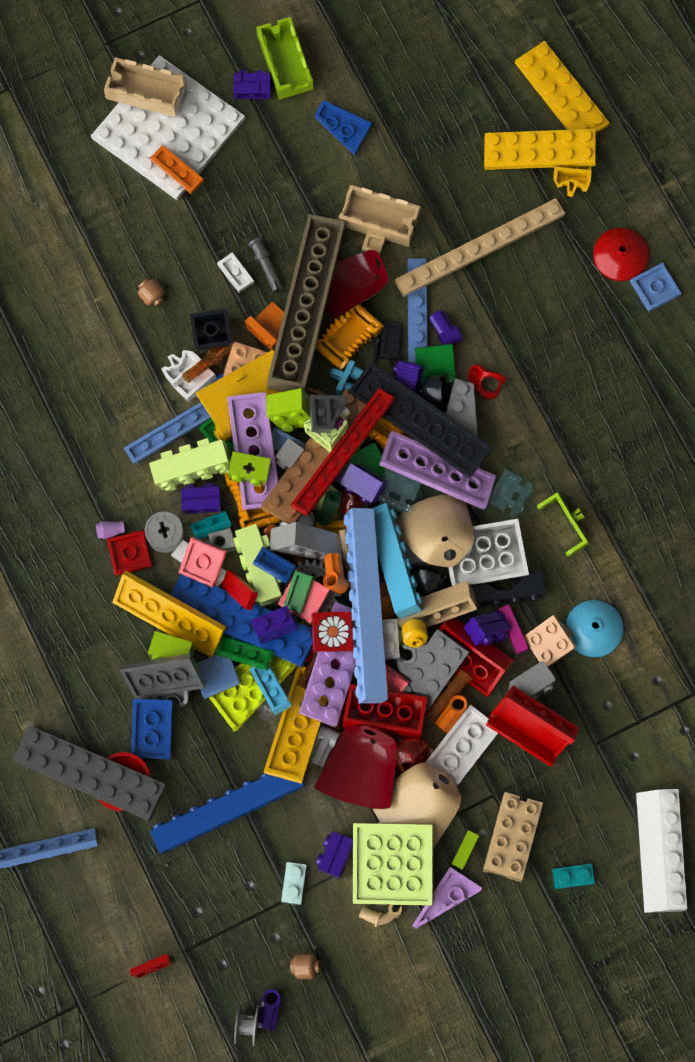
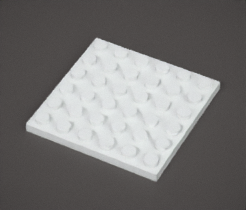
(193, 135)

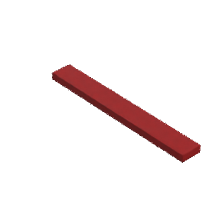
(342, 452)

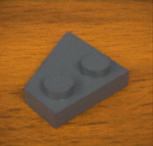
(325, 411)

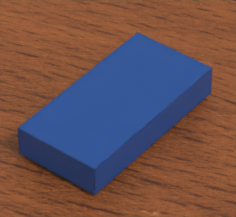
(274, 564)

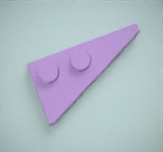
(450, 892)

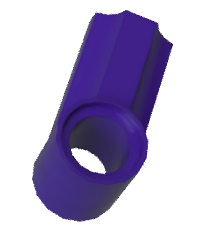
(446, 331)
(269, 1012)

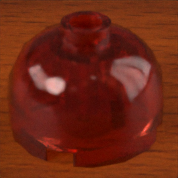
(351, 501)
(411, 752)

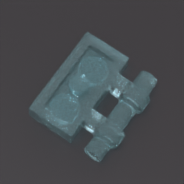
(400, 485)
(505, 490)

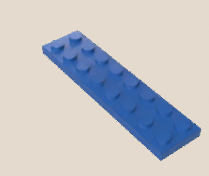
(226, 610)

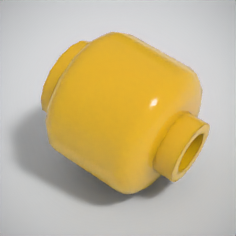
(414, 633)

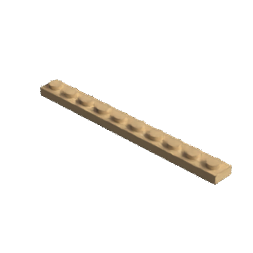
(479, 247)

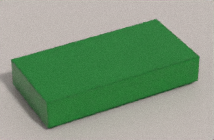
(299, 591)

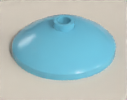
(593, 641)

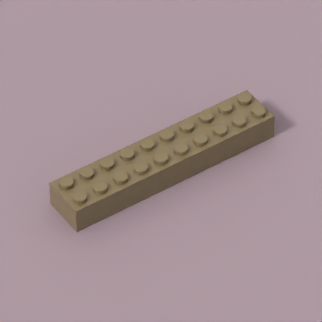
(306, 304)

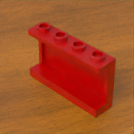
(532, 726)

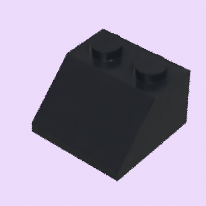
(211, 329)

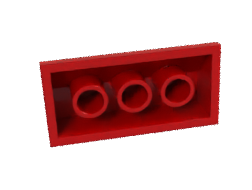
(483, 663)
(396, 717)

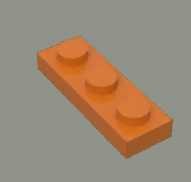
(176, 169)

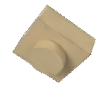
(373, 242)

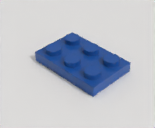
(152, 728)

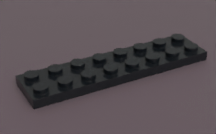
(424, 422)

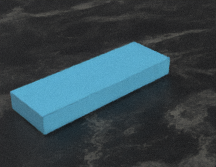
(271, 689)

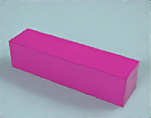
(515, 635)

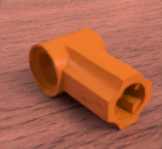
(334, 575)
(450, 714)

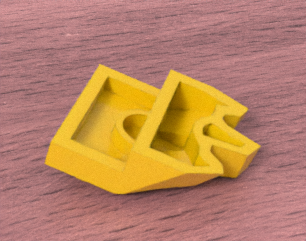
(573, 178)

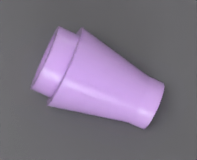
(107, 529)

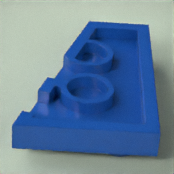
(343, 125)

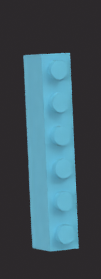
(395, 564)

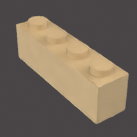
(444, 605)

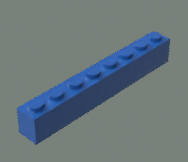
(221, 811)

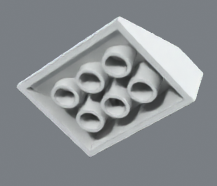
(493, 556)

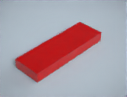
(239, 589)

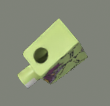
(329, 440)

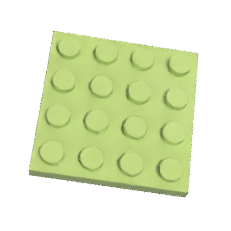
(392, 863)

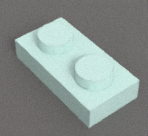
(293, 883)

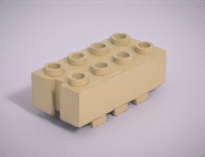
(145, 87)
(380, 215)
(512, 837)

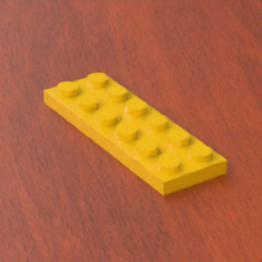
(560, 89)
(540, 149)
(168, 613)
(294, 736)

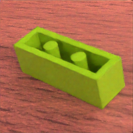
(465, 850)

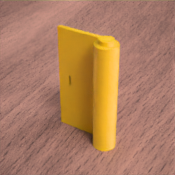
(215, 395)

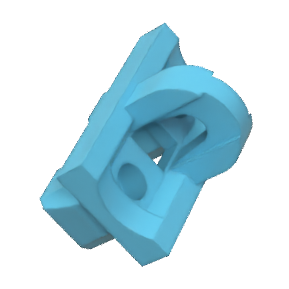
(343, 377)

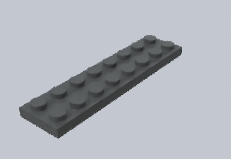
(89, 773)

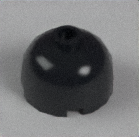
(436, 390)
(428, 580)

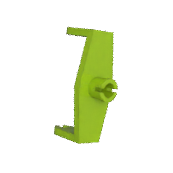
(574, 518)

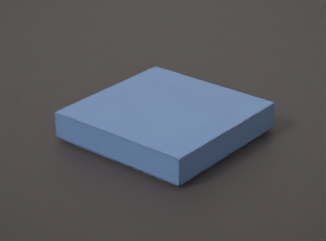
(655, 287)
(218, 674)

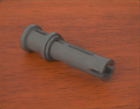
(263, 257)

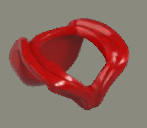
(478, 373)

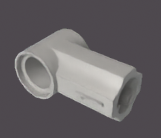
(324, 744)

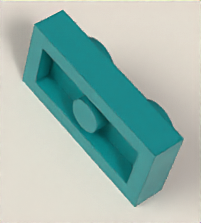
(210, 525)
(573, 876)

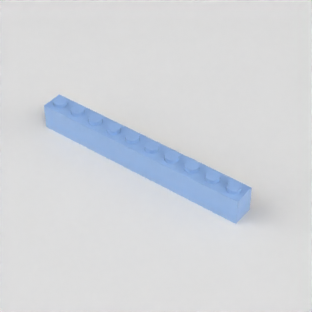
(366, 606)

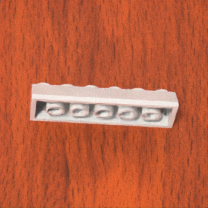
(661, 851)

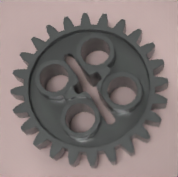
(319, 572)

